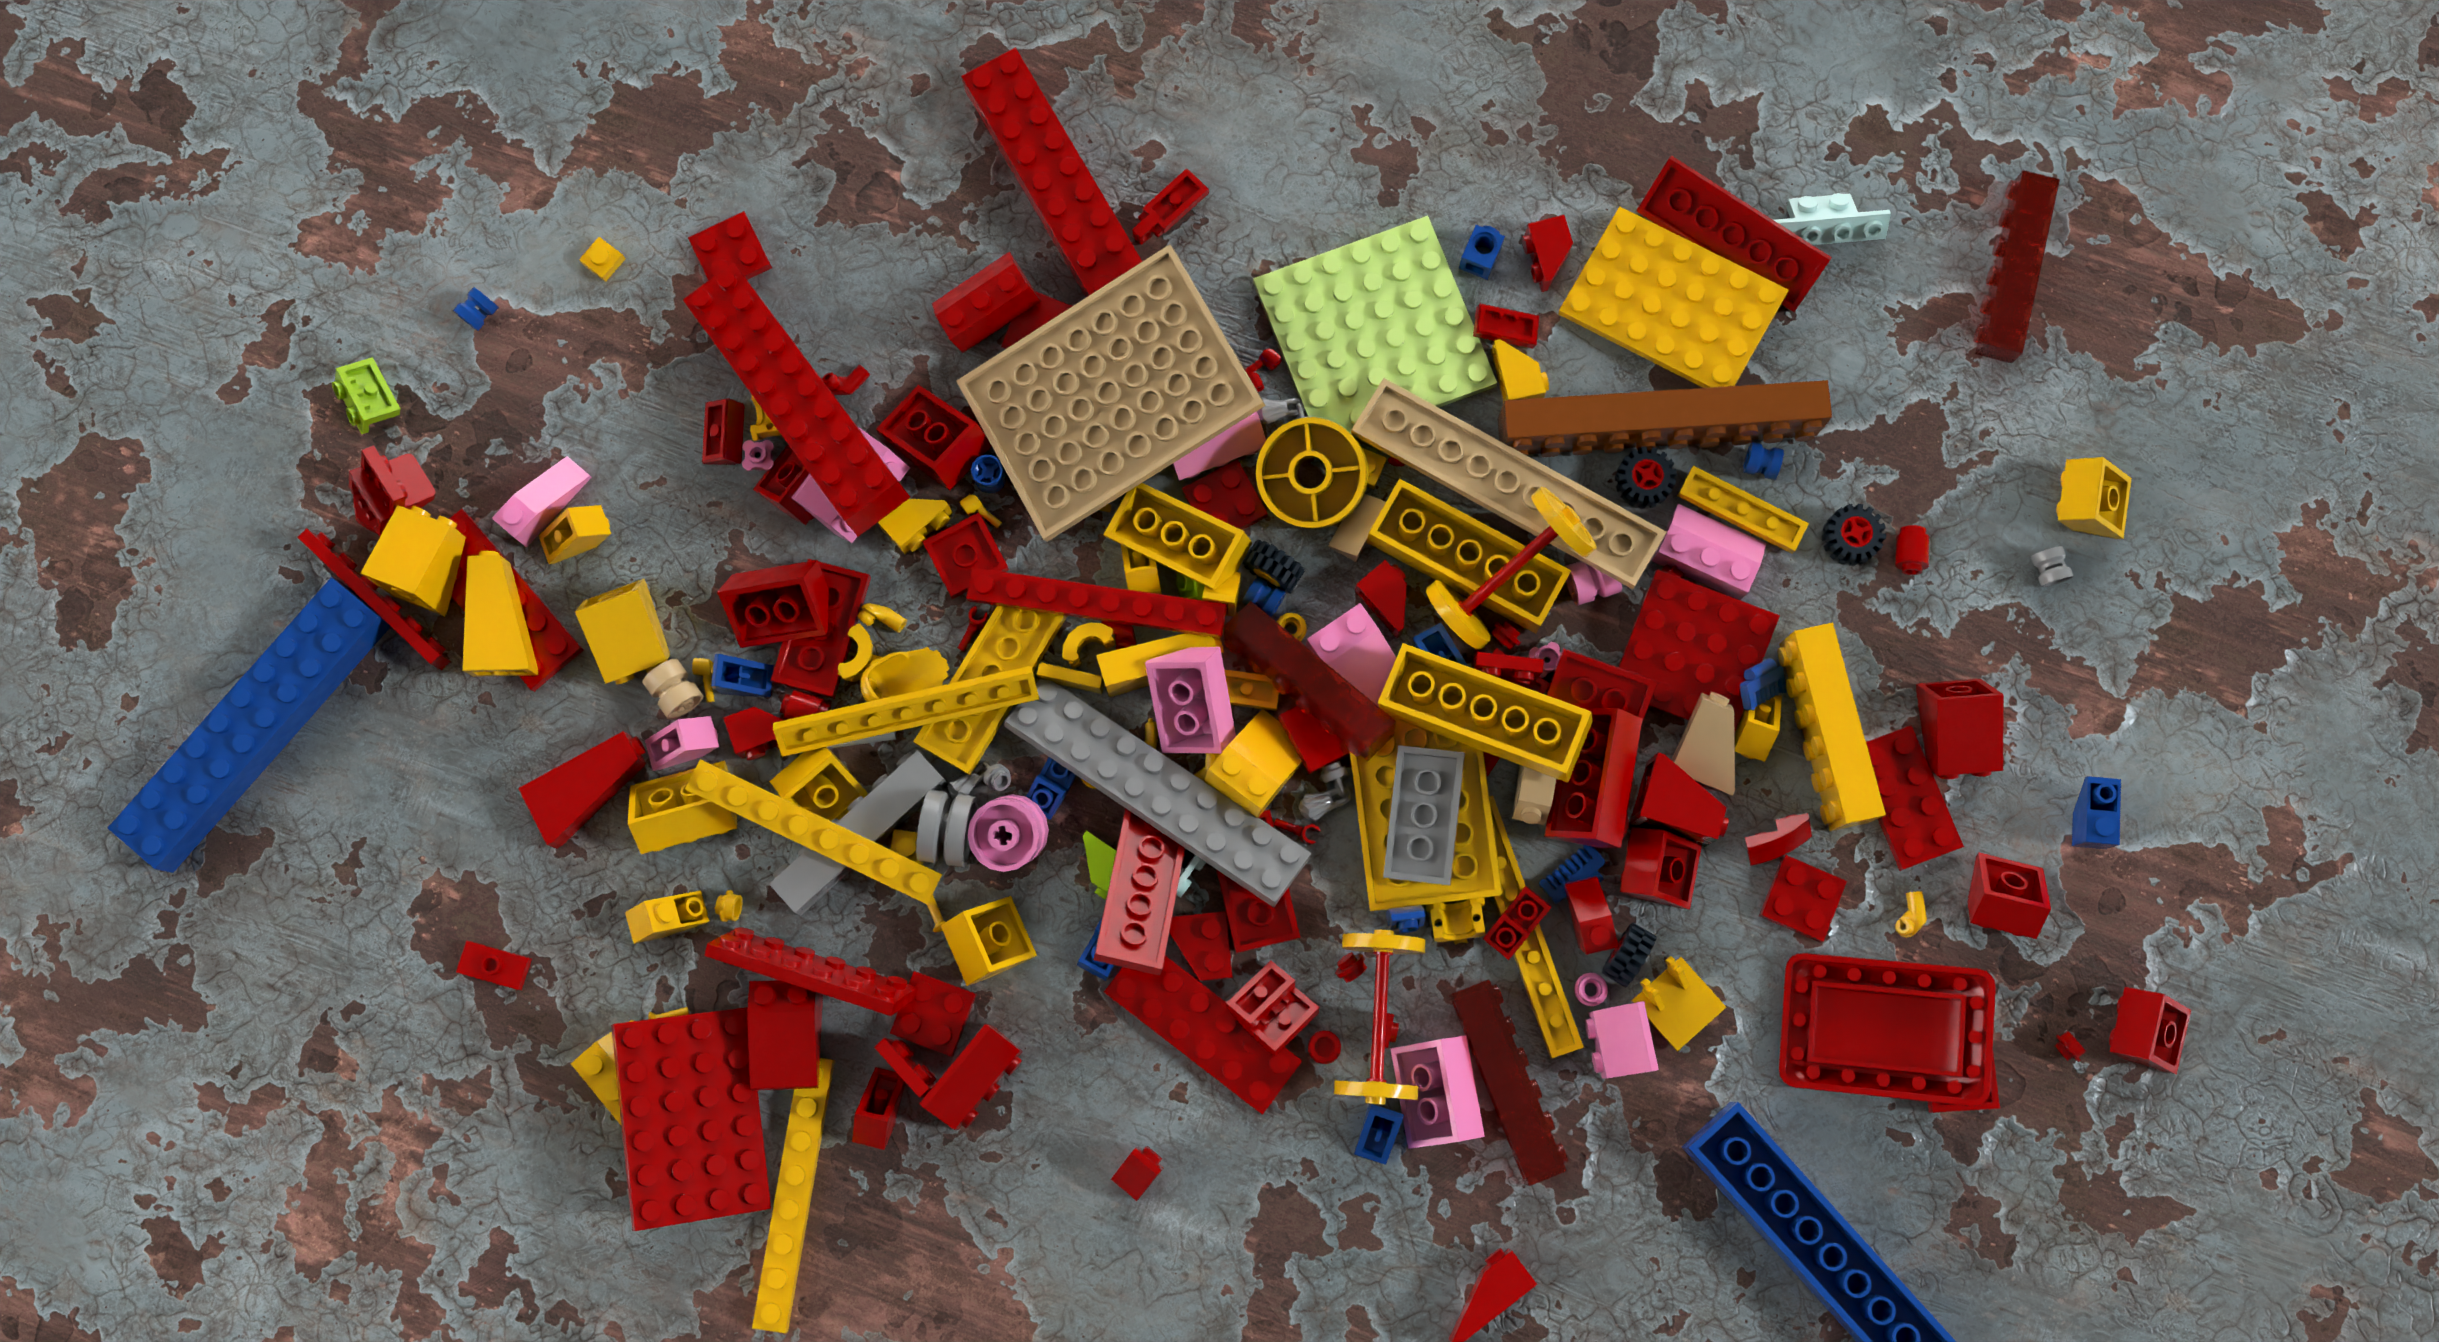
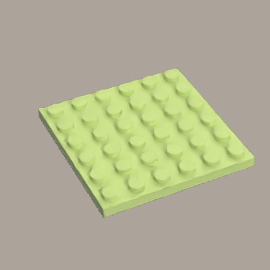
(1374, 315)

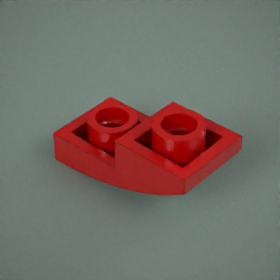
(1790, 834)
(1517, 922)

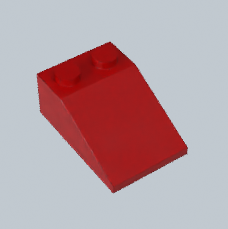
(934, 436)
(783, 1036)

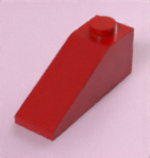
(1496, 1289)

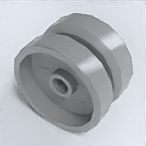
(945, 828)

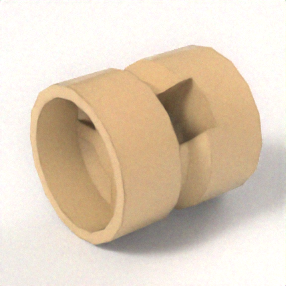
(670, 684)

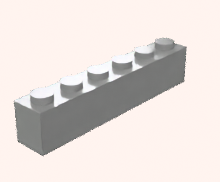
(873, 817)

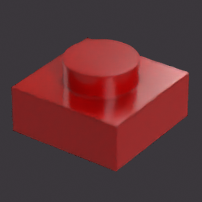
(1391, 1030)

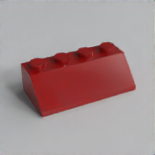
(1597, 796)

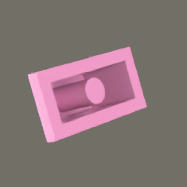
(682, 742)

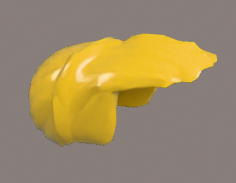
(903, 673)

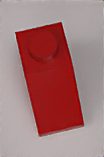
(1385, 595)
(1590, 916)
(878, 1109)

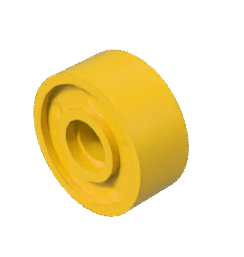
(1344, 479)

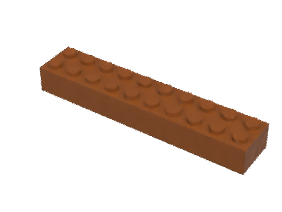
(1666, 418)

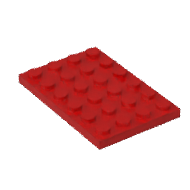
(689, 1119)

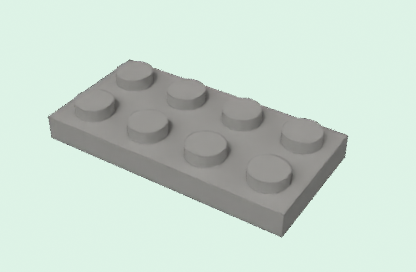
(1424, 815)

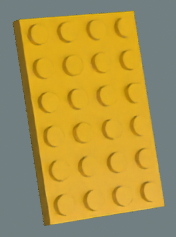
(1672, 301)
(1475, 853)

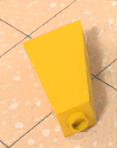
(494, 621)
(1126, 669)

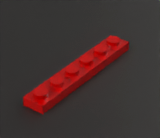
(385, 606)

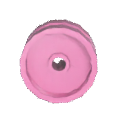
(1012, 815)

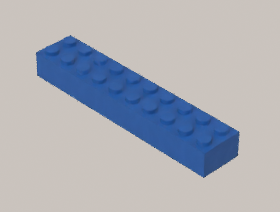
(249, 727)
(1809, 1232)

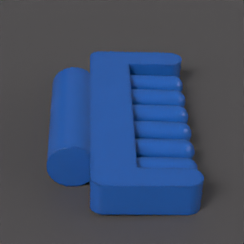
(1762, 684)
(1586, 870)

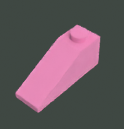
(541, 500)

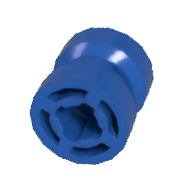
(470, 314)
(1763, 461)
(985, 468)
(1264, 597)

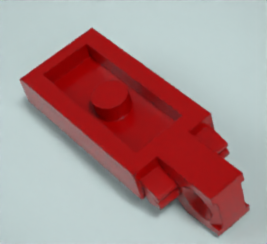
(1169, 206)

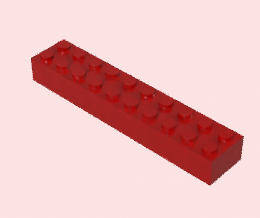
(1050, 171)
(796, 400)

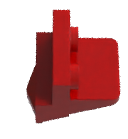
(385, 484)

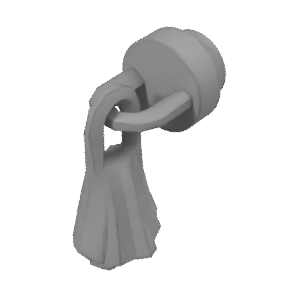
(1279, 409)
(996, 777)
(1317, 804)

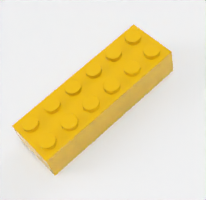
(1465, 554)
(1485, 712)
(1830, 727)

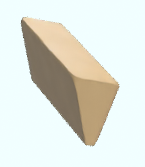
(1354, 529)

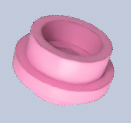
(1598, 982)

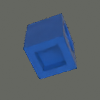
(1478, 263)

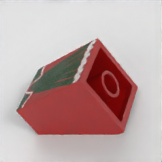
(1677, 804)

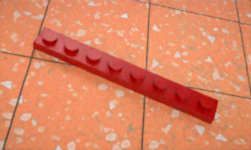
(1097, 602)

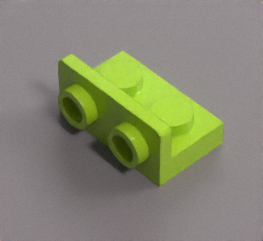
(364, 394)

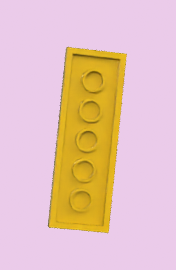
(1007, 642)

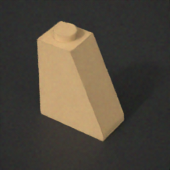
(1709, 744)
(1533, 796)

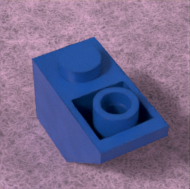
(2097, 814)

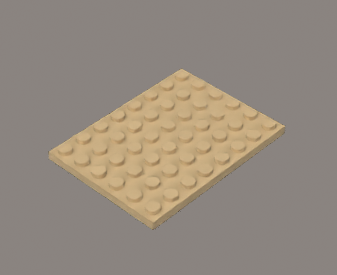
(1109, 393)

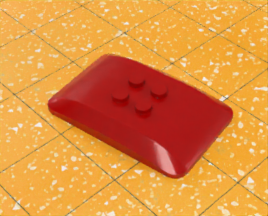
(1888, 1029)

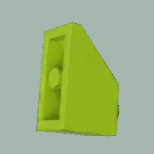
(1100, 863)

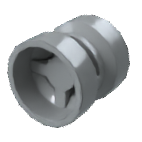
(2050, 560)

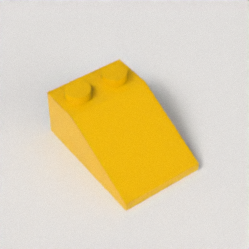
(1255, 764)

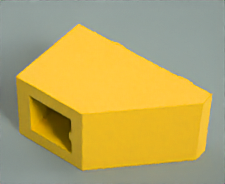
(914, 521)
(666, 916)

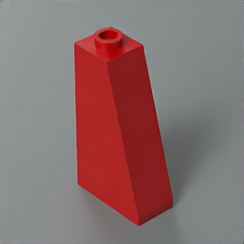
(580, 787)

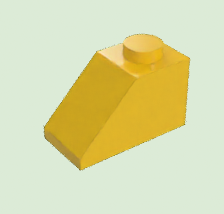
(1517, 373)
(574, 533)
(1140, 572)
(1225, 593)
(1758, 729)

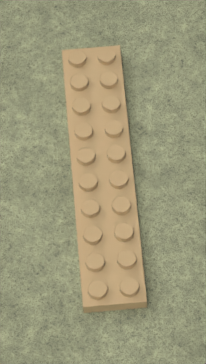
(1502, 479)

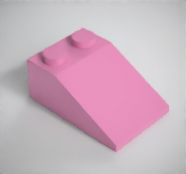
(1355, 651)
(1621, 1040)

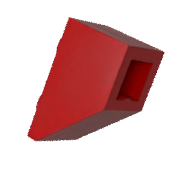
(1549, 246)
(751, 732)
(1138, 1171)

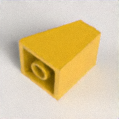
(417, 559)
(623, 631)

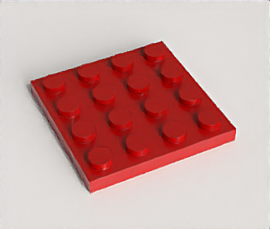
(1695, 643)

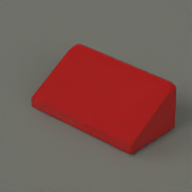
(723, 432)

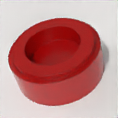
(1324, 1047)

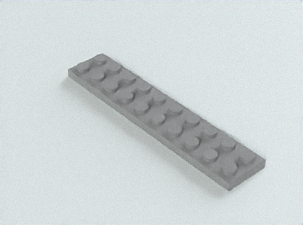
(1159, 791)

